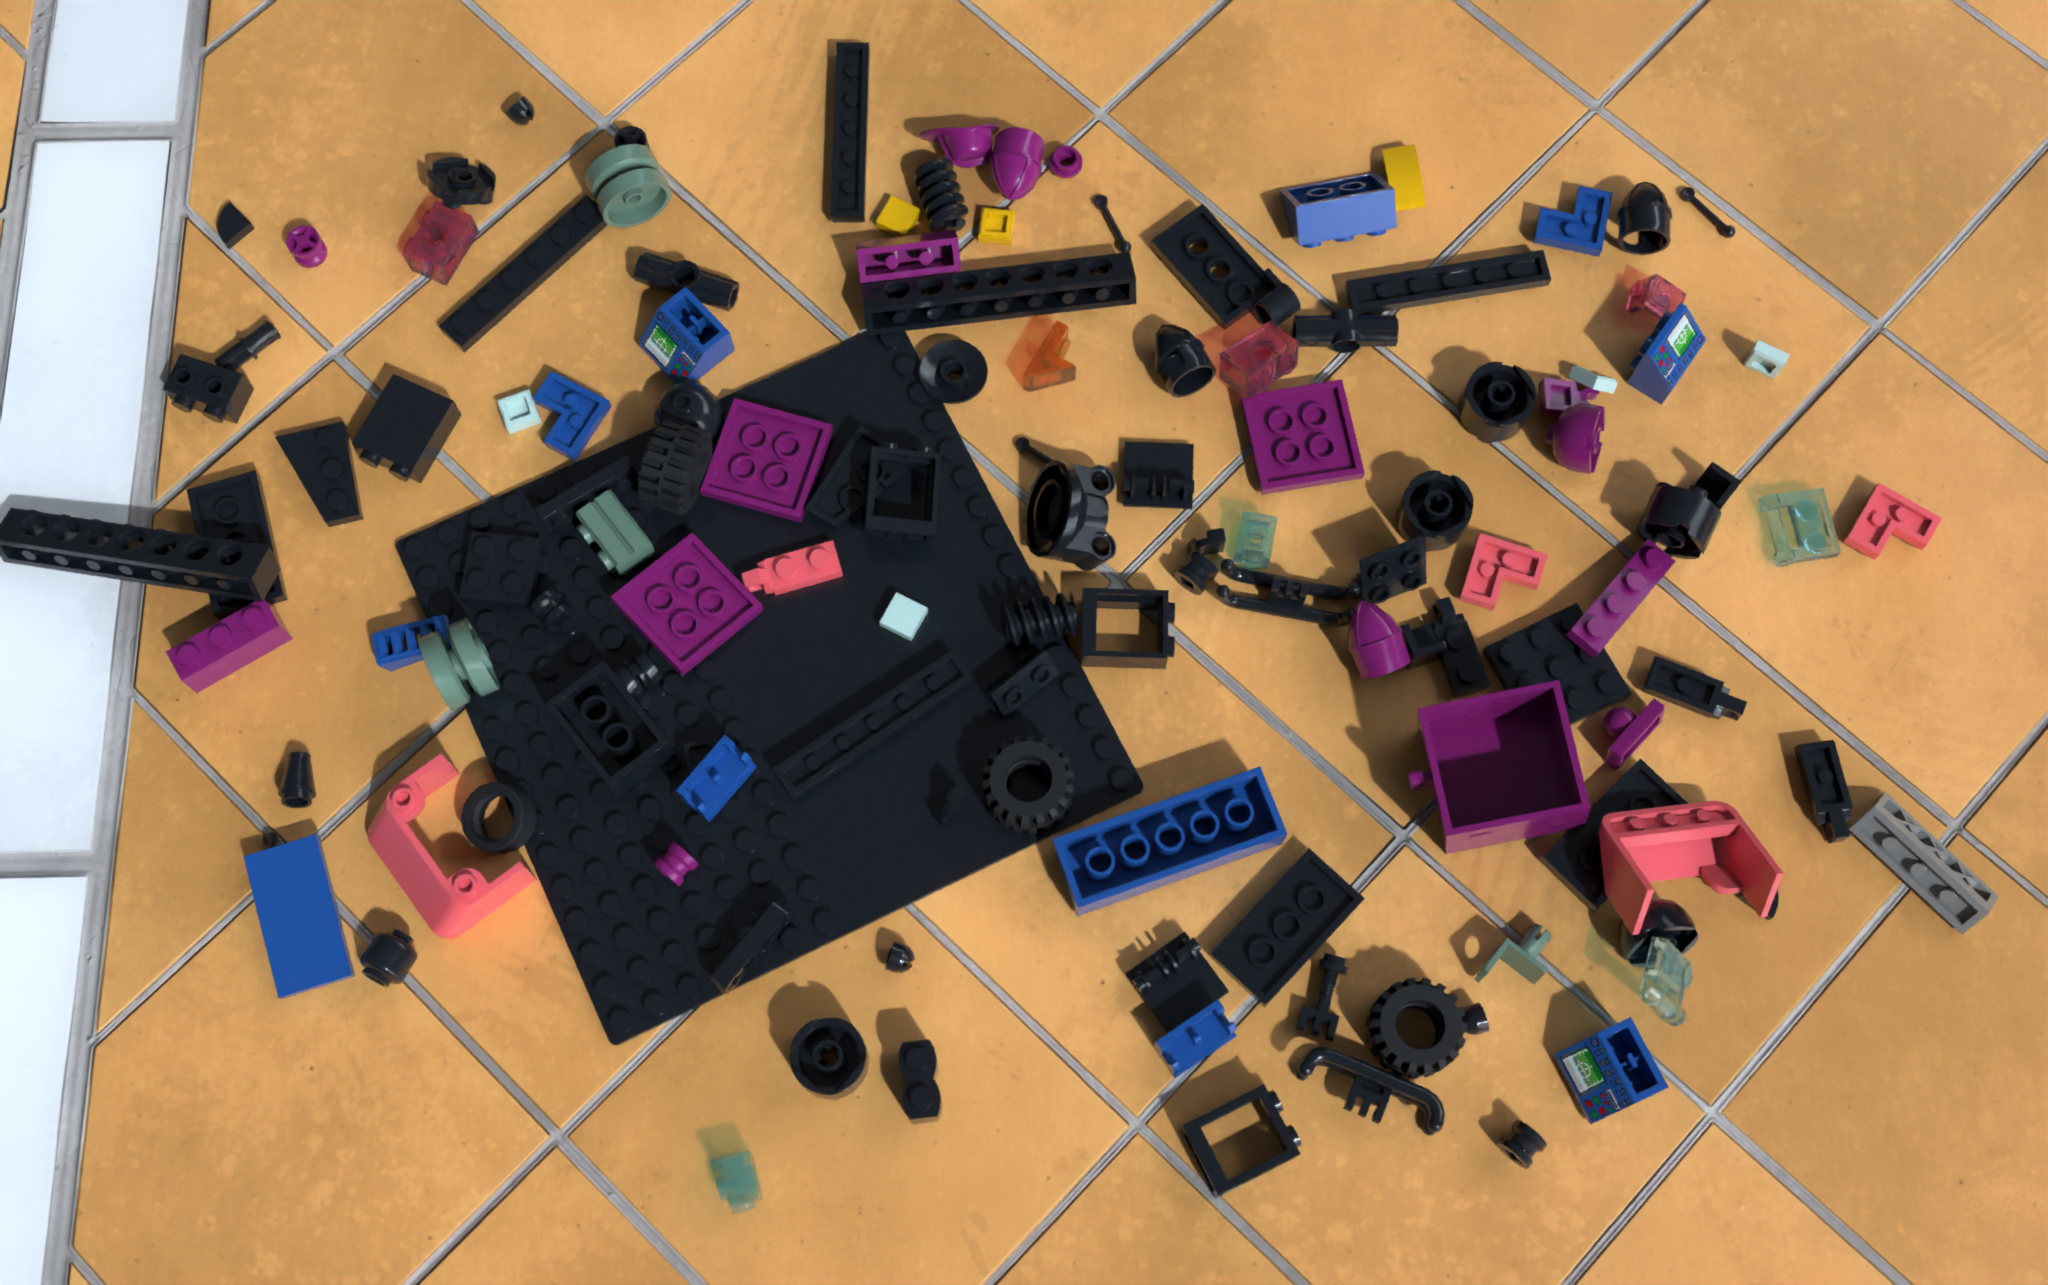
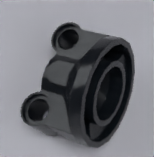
(1070, 514)

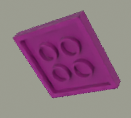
(1302, 437)
(767, 460)
(686, 604)

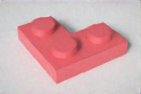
(1890, 514)
(1499, 561)

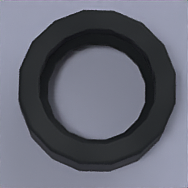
(474, 813)

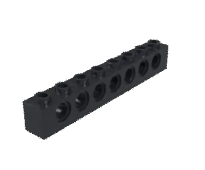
(999, 293)
(138, 554)

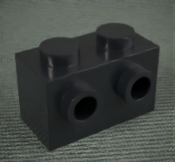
(208, 389)

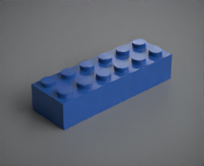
(1168, 841)

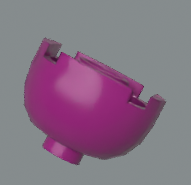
(1577, 437)

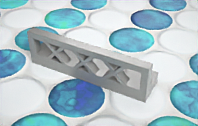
(1924, 863)

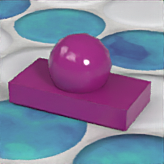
(1629, 730)

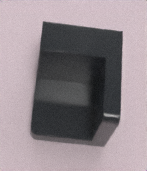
(1718, 484)
(1422, 645)

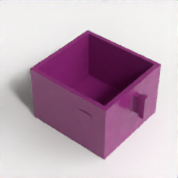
(1501, 767)

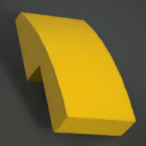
(1404, 176)

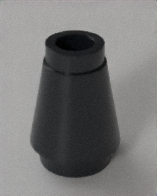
(298, 783)

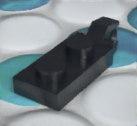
(1461, 659)
(1691, 690)
(1825, 787)

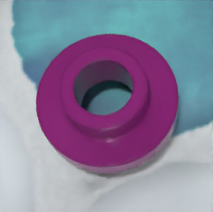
(1066, 154)

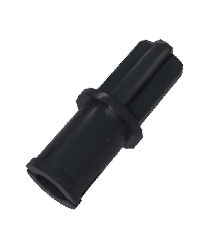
(248, 347)

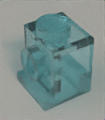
(1256, 527)
(738, 1181)

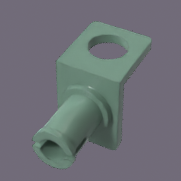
(1521, 955)

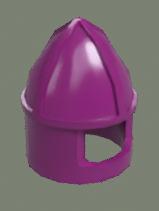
(1016, 161)
(1376, 641)

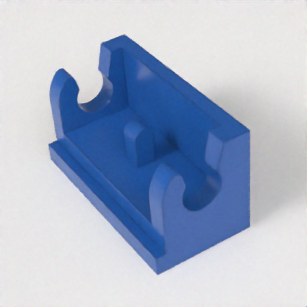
(716, 778)
(1195, 1039)

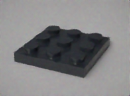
(1546, 654)

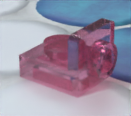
(1655, 296)

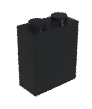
(406, 429)

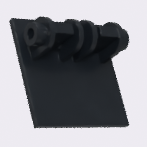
(1158, 475)
(1393, 571)
(1177, 982)

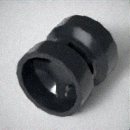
(645, 672)

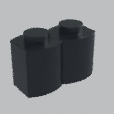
(920, 1070)

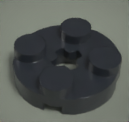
(461, 183)

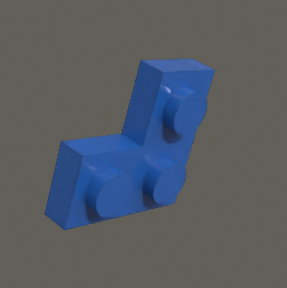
(1579, 231)
(578, 412)

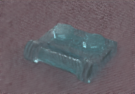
(1810, 523)
(1665, 980)

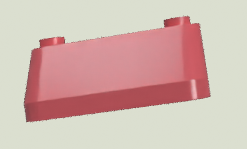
(1682, 843)
(445, 904)

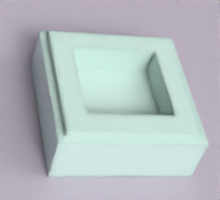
(1766, 359)
(519, 411)
(903, 616)

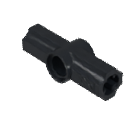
(668, 275)
(1345, 330)

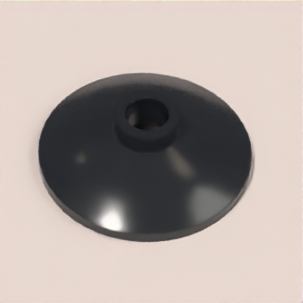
(953, 358)

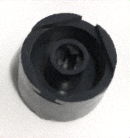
(1497, 402)
(1422, 500)
(1679, 520)
(829, 1036)

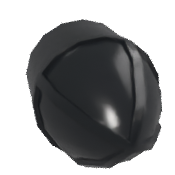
(1645, 211)
(1181, 361)

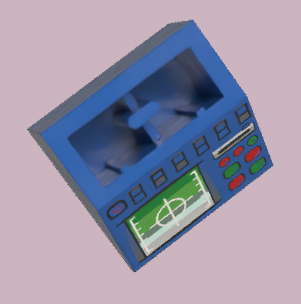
(686, 338)
(1666, 354)
(1610, 1070)

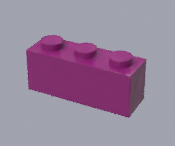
(908, 256)
(229, 645)

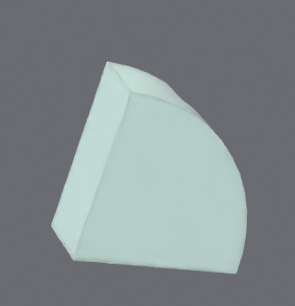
(1592, 380)

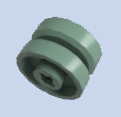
(628, 185)
(464, 661)

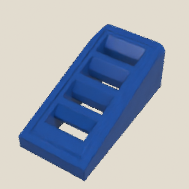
(389, 642)

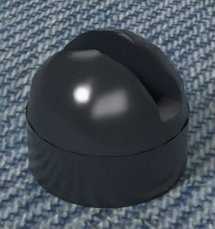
(521, 111)
(899, 958)
(1475, 1019)

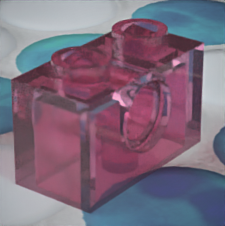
(442, 259)
(1258, 360)

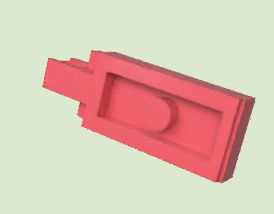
(795, 570)

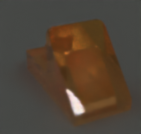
(1048, 365)

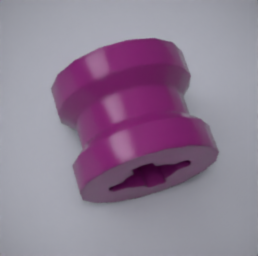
(304, 238)
(675, 863)

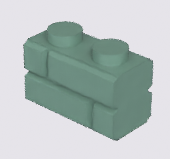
(614, 532)

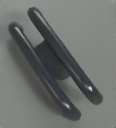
(1286, 596)
(1374, 1086)

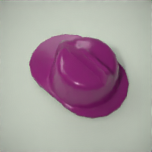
(964, 146)

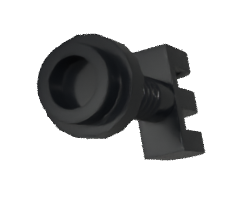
(1332, 966)

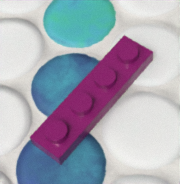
(1620, 598)

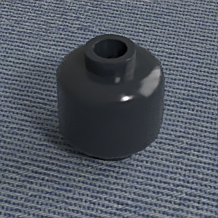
(388, 958)

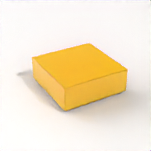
(898, 217)
(996, 226)

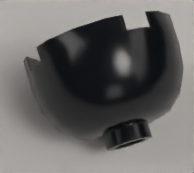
(690, 405)
(1662, 920)

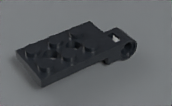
(1245, 286)

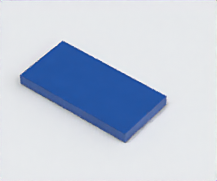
(299, 916)

